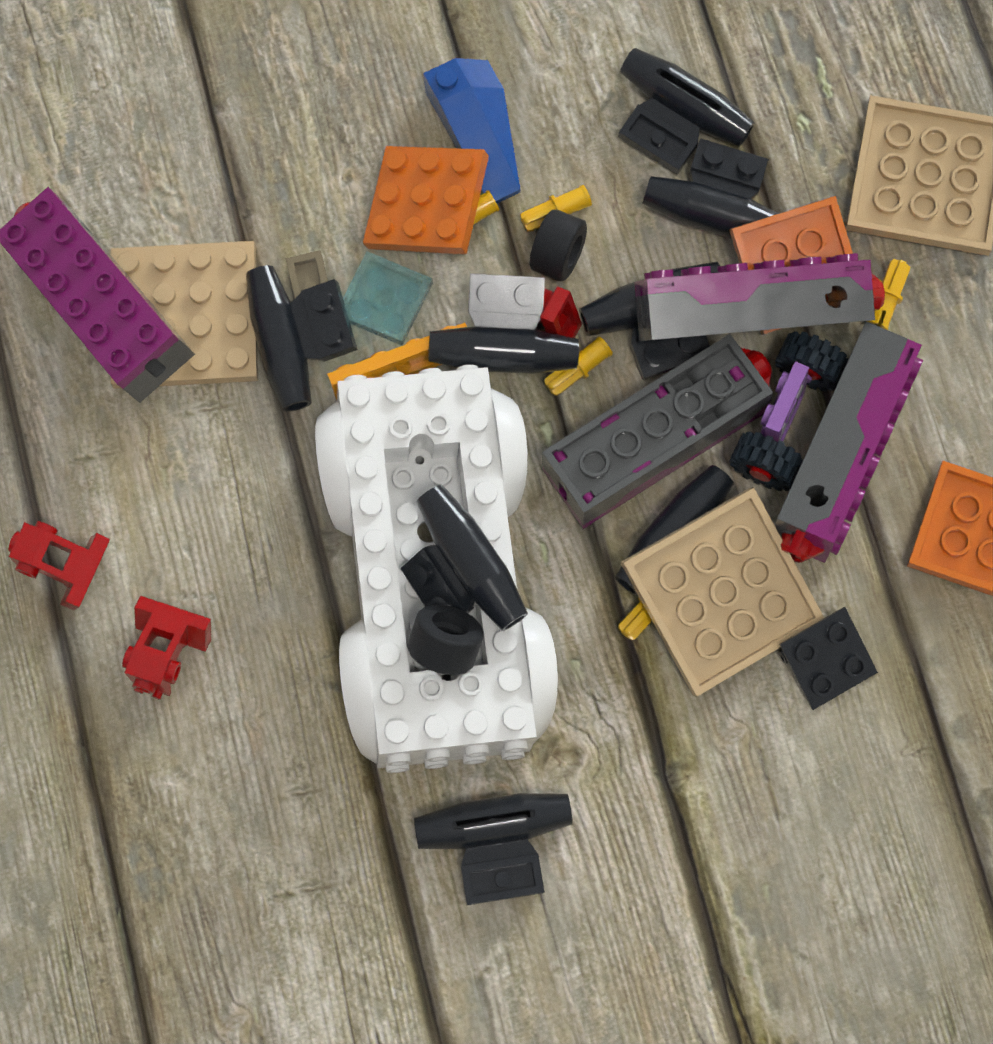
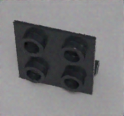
(828, 658)

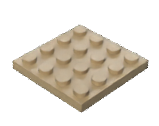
(925, 176)
(205, 301)
(722, 591)

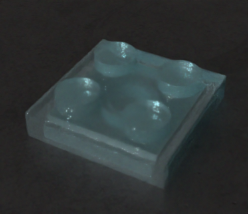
(385, 297)

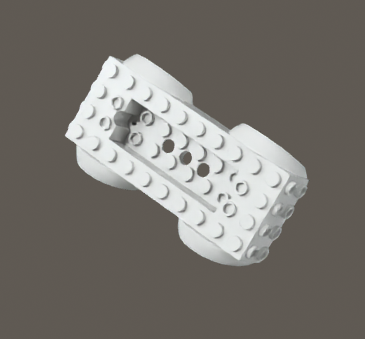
(375, 458)

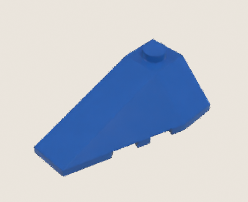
(476, 117)

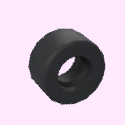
(558, 245)
(445, 639)

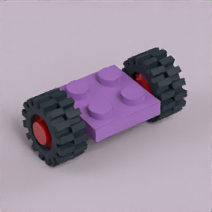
(802, 362)

